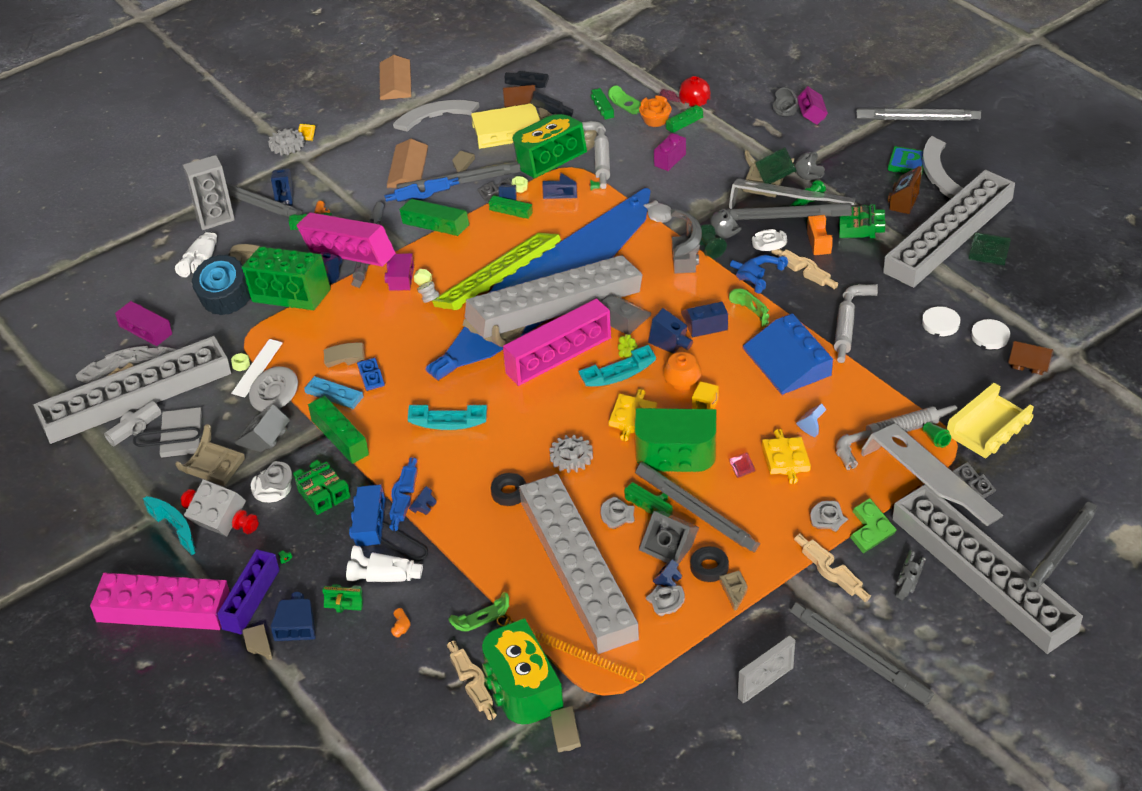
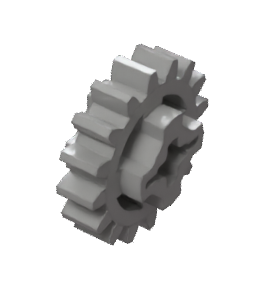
(286, 141)
(571, 453)

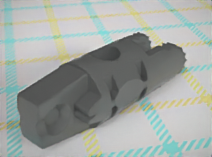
(909, 575)

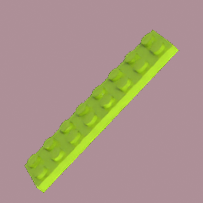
(496, 271)

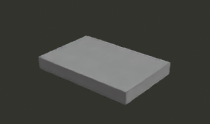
(180, 419)
(766, 669)

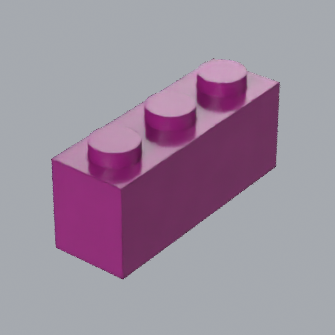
(143, 323)

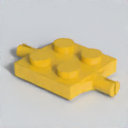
(625, 412)
(786, 456)

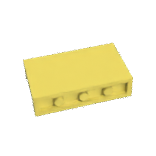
(499, 125)
(988, 422)

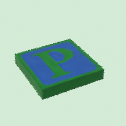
(905, 160)

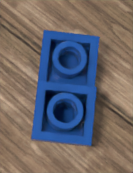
(370, 374)

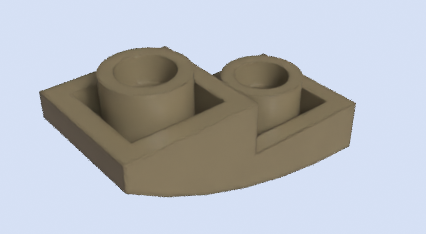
(348, 353)
(565, 729)

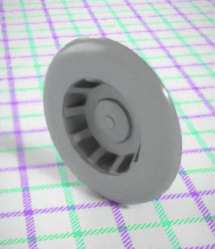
(277, 386)

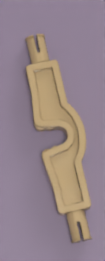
(811, 272)
(839, 575)
(476, 688)

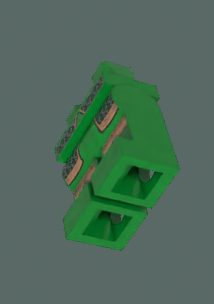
(862, 223)
(321, 485)

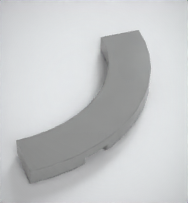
(434, 109)
(934, 169)
(118, 360)

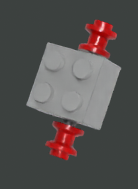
(217, 509)

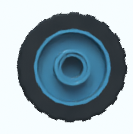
(221, 284)

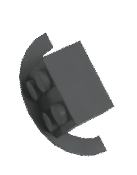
(685, 247)

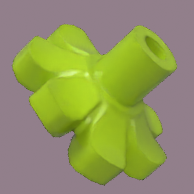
(626, 346)

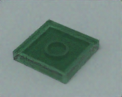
(775, 166)
(989, 248)

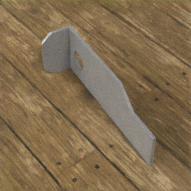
(785, 191)
(931, 472)

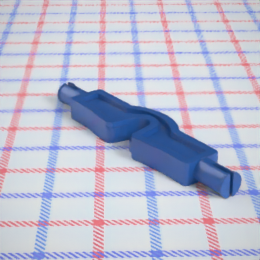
(413, 192)
(401, 501)

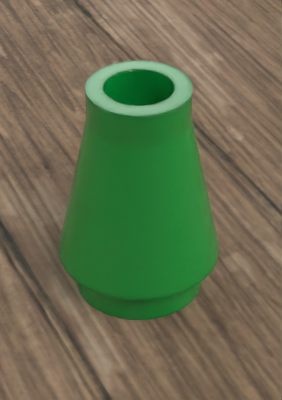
(938, 435)

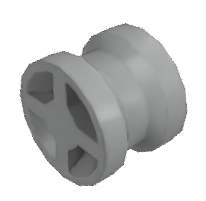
(428, 292)

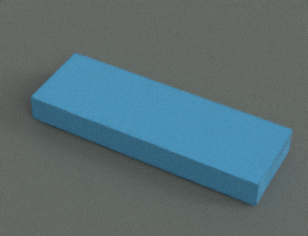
(334, 392)

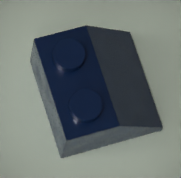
(706, 319)

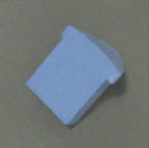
(809, 422)

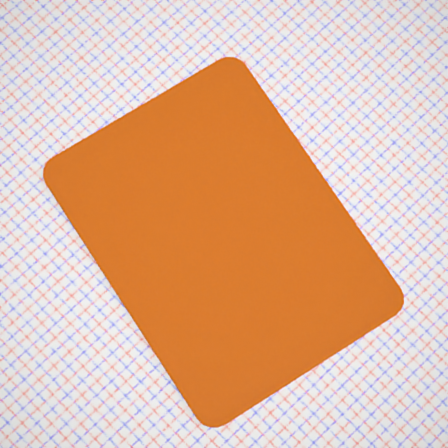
(497, 542)

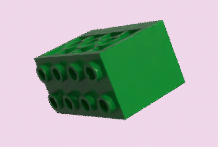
(286, 278)

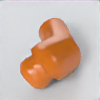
(319, 209)
(402, 623)

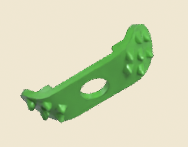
(619, 98)
(743, 297)
(470, 622)

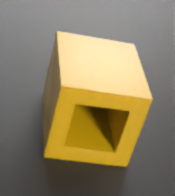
(705, 396)

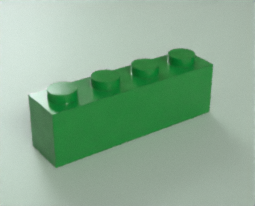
(434, 217)
(338, 429)

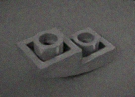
(490, 189)
(978, 483)

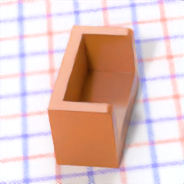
(816, 231)

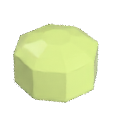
(521, 183)
(422, 276)
(240, 362)

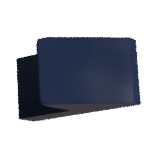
(560, 189)

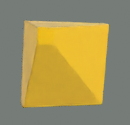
(307, 131)

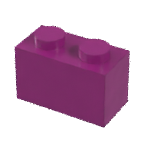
(812, 105)
(670, 152)
(400, 272)

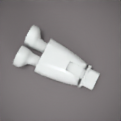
(198, 252)
(381, 567)

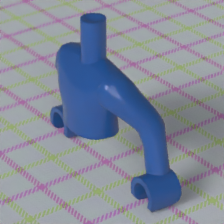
(752, 272)

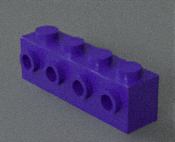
(248, 592)

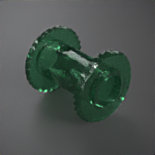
(713, 246)

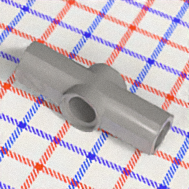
(132, 423)

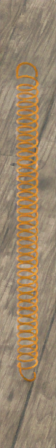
(579, 651)

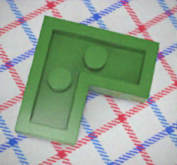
(875, 528)

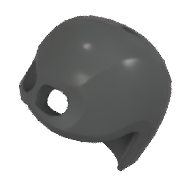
(786, 102)
(807, 167)
(723, 226)

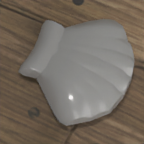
(658, 211)
(276, 476)
(616, 513)
(827, 516)
(666, 599)

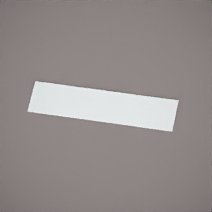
(257, 367)

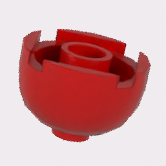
(694, 91)

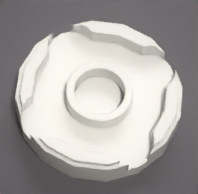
(769, 240)
(941, 321)
(990, 334)
(268, 495)

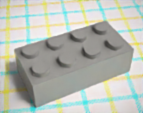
(209, 192)

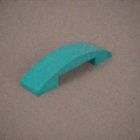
(620, 370)
(447, 420)
(159, 510)

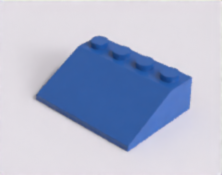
(789, 355)

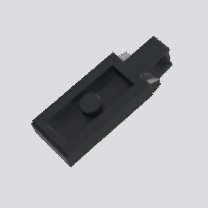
(527, 78)
(551, 105)

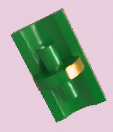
(343, 598)

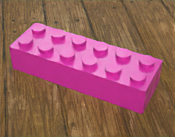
(346, 238)
(557, 342)
(159, 601)

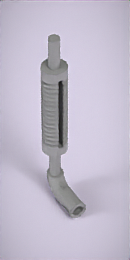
(601, 147)
(845, 317)
(907, 422)

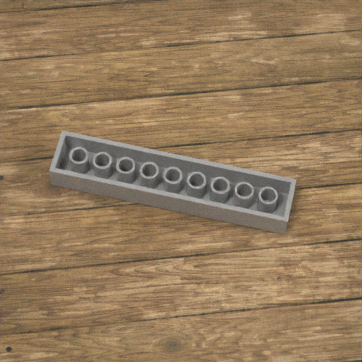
(948, 228)
(551, 295)
(132, 389)
(579, 564)
(987, 568)

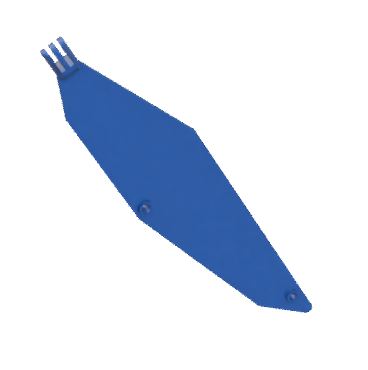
(589, 245)

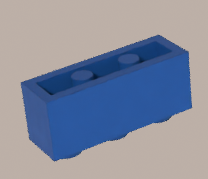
(368, 515)

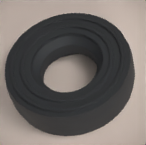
(506, 479)
(706, 553)

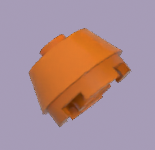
(655, 111)
(682, 371)

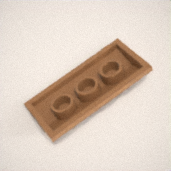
(395, 78)
(407, 163)

